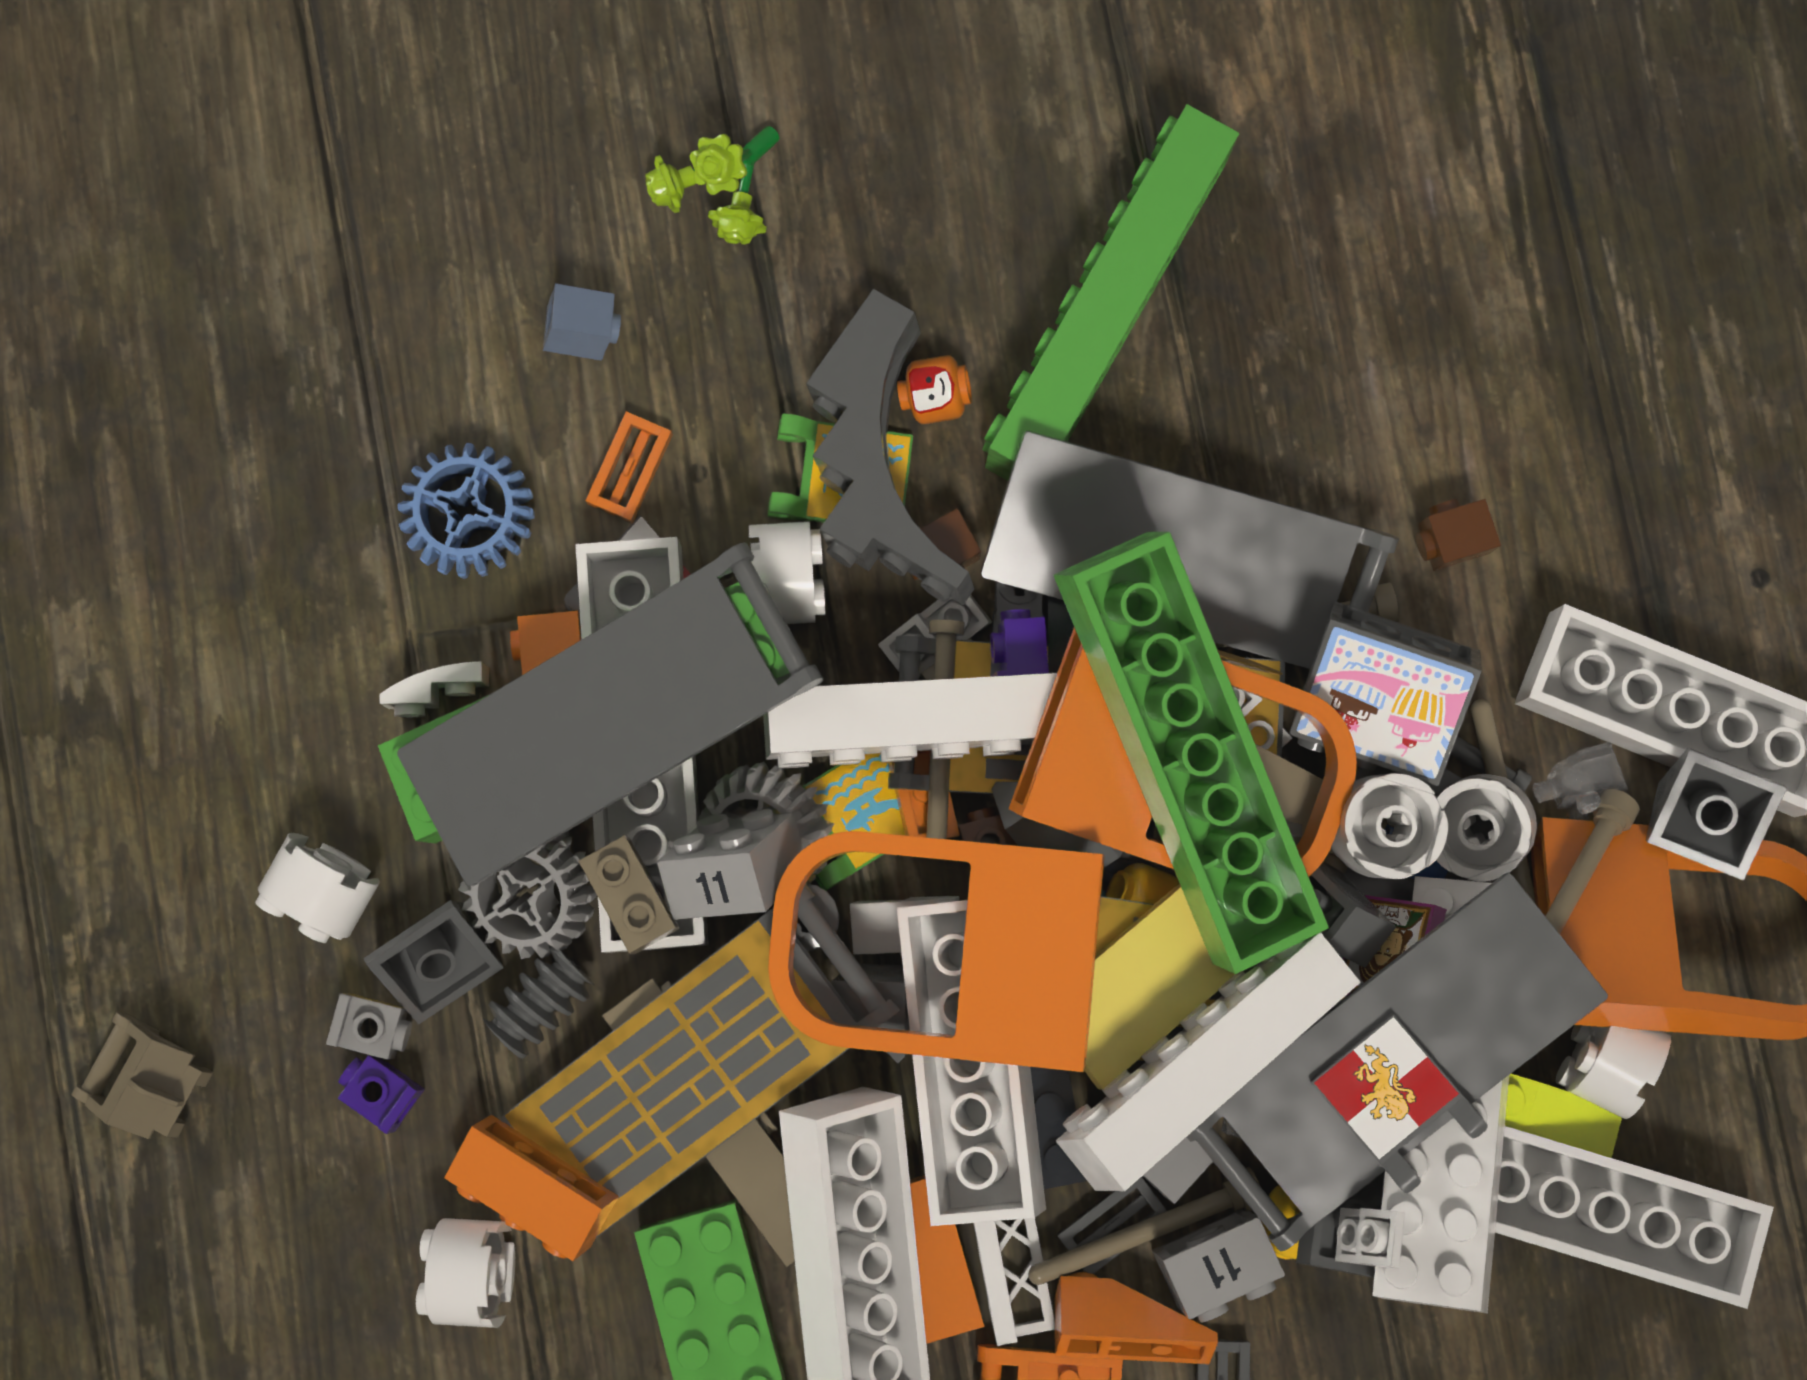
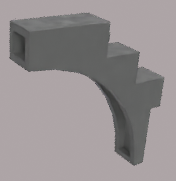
(856, 392)

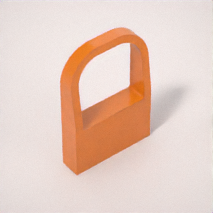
(1086, 786)
(1629, 935)
(1022, 958)

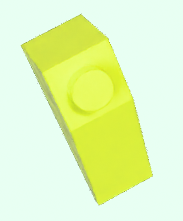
(1560, 1116)

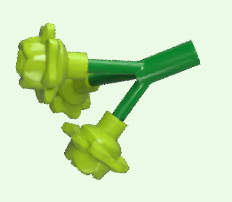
(719, 167)

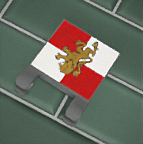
(1390, 1093)

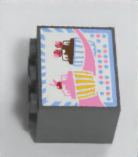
(1394, 691)

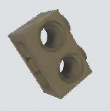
(629, 894)

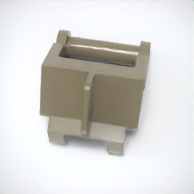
(150, 1085)

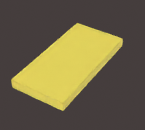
(1147, 986)

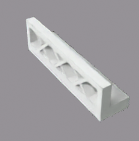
(996, 1285)

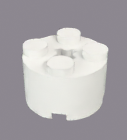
(785, 566)
(1417, 823)
(1509, 841)
(316, 888)
(1613, 1066)
(466, 1272)

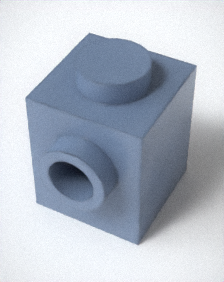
(580, 322)

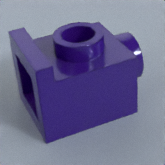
(1019, 644)
(397, 1096)

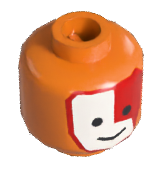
(935, 389)

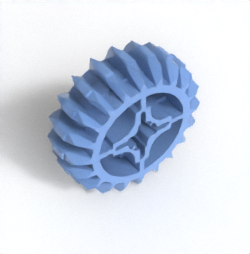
(474, 490)

